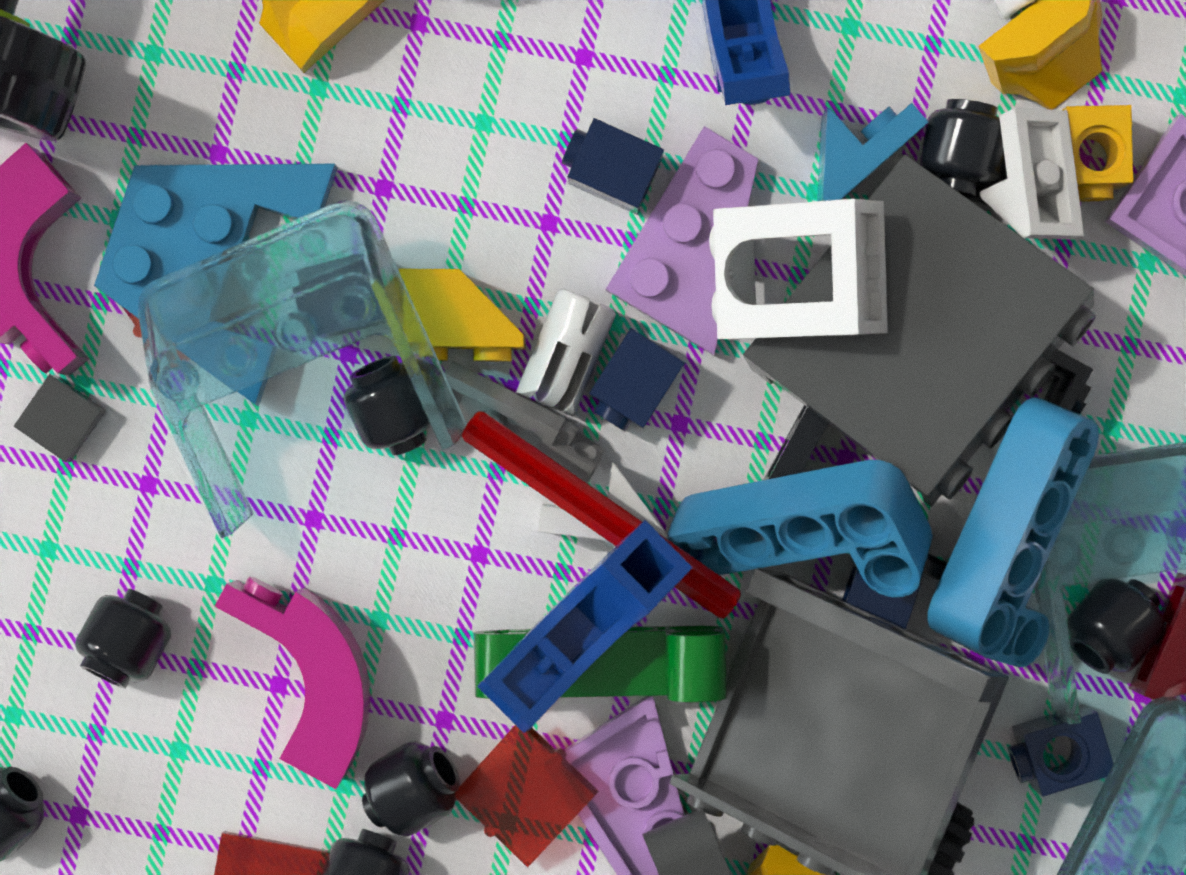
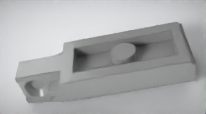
(526, 419)

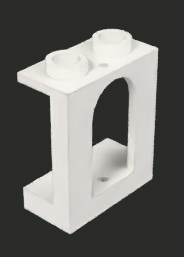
(857, 269)

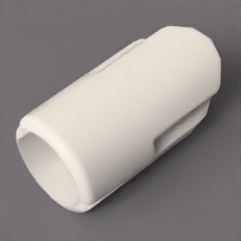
(566, 351)

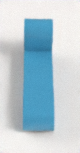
(812, 515)
(1012, 534)

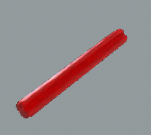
(587, 505)

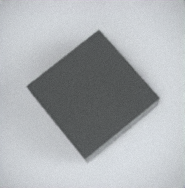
(59, 418)

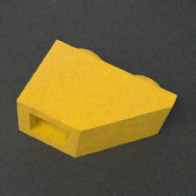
(461, 315)

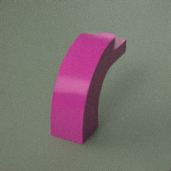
(30, 202)
(331, 668)

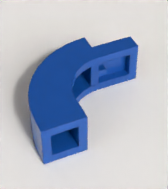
(745, 51)
(584, 625)

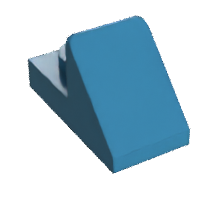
(848, 162)

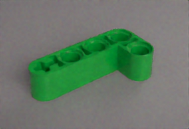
(644, 661)

